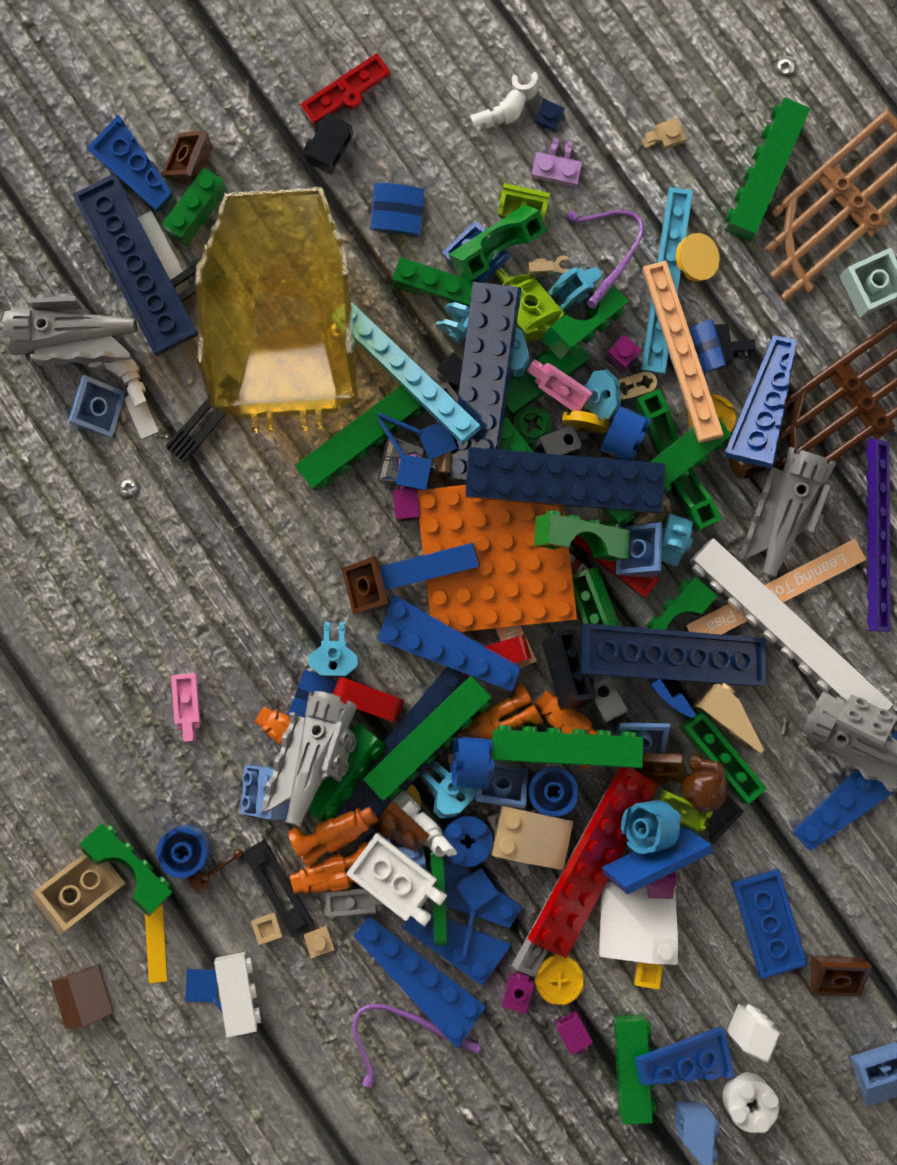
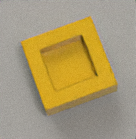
(648, 975)

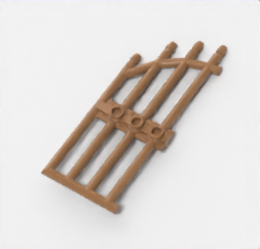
(849, 198)

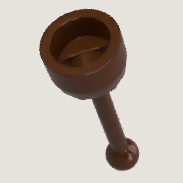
(200, 880)

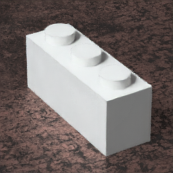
(237, 994)
(753, 1031)

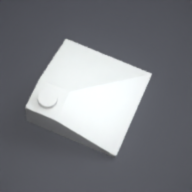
(637, 927)

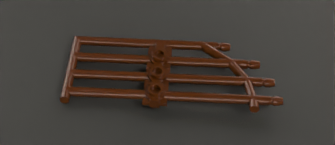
(852, 388)

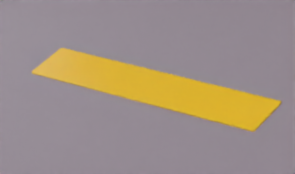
(156, 946)

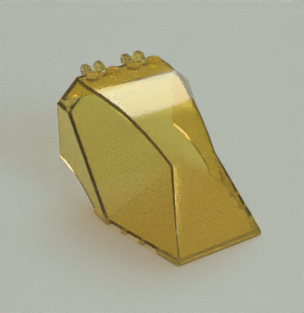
(276, 309)

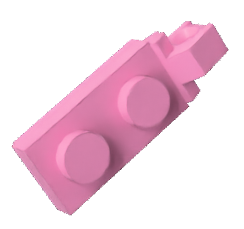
(559, 385)
(186, 704)

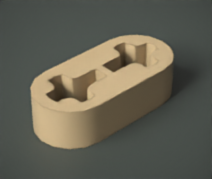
(633, 380)

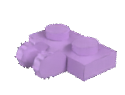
(556, 168)

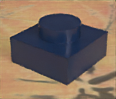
(549, 115)

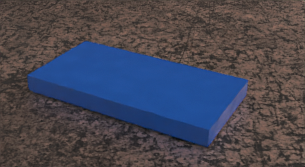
(640, 870)
(769, 923)

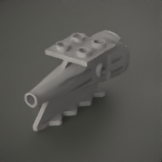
(65, 332)
(785, 512)
(856, 736)
(310, 753)

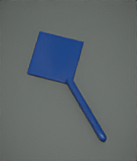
(435, 438)
(412, 470)
(476, 891)
(202, 986)

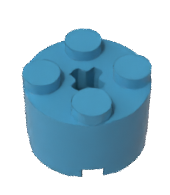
(651, 826)

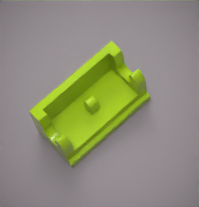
(515, 197)
(689, 815)

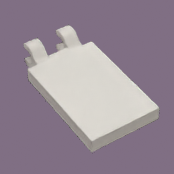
(395, 879)

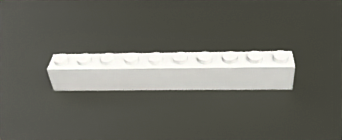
(782, 626)

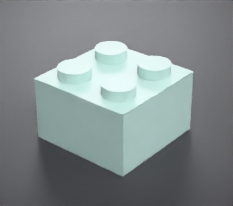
(872, 282)

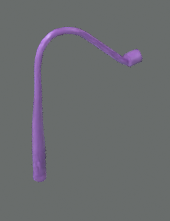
(609, 281)
(369, 1079)

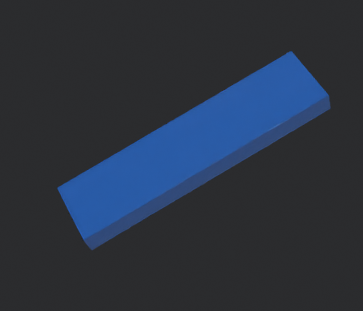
(429, 566)

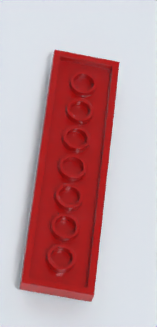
(583, 876)

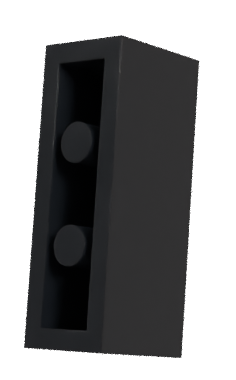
(564, 663)

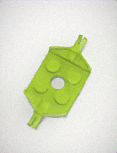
(532, 319)

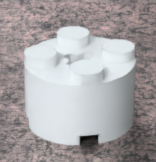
(757, 1115)

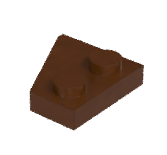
(663, 767)
(401, 828)

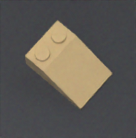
(728, 715)
(531, 837)
(76, 892)

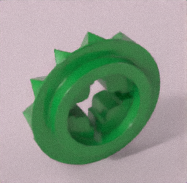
(528, 414)

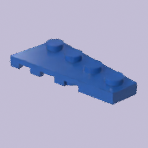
(123, 156)
(498, 910)
(483, 949)
(686, 1060)

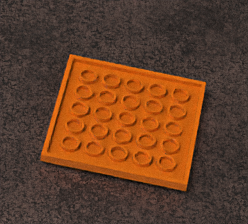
(514, 578)

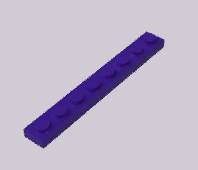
(878, 536)

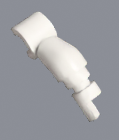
(511, 107)
(128, 372)
(436, 840)

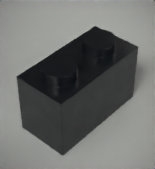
(328, 143)

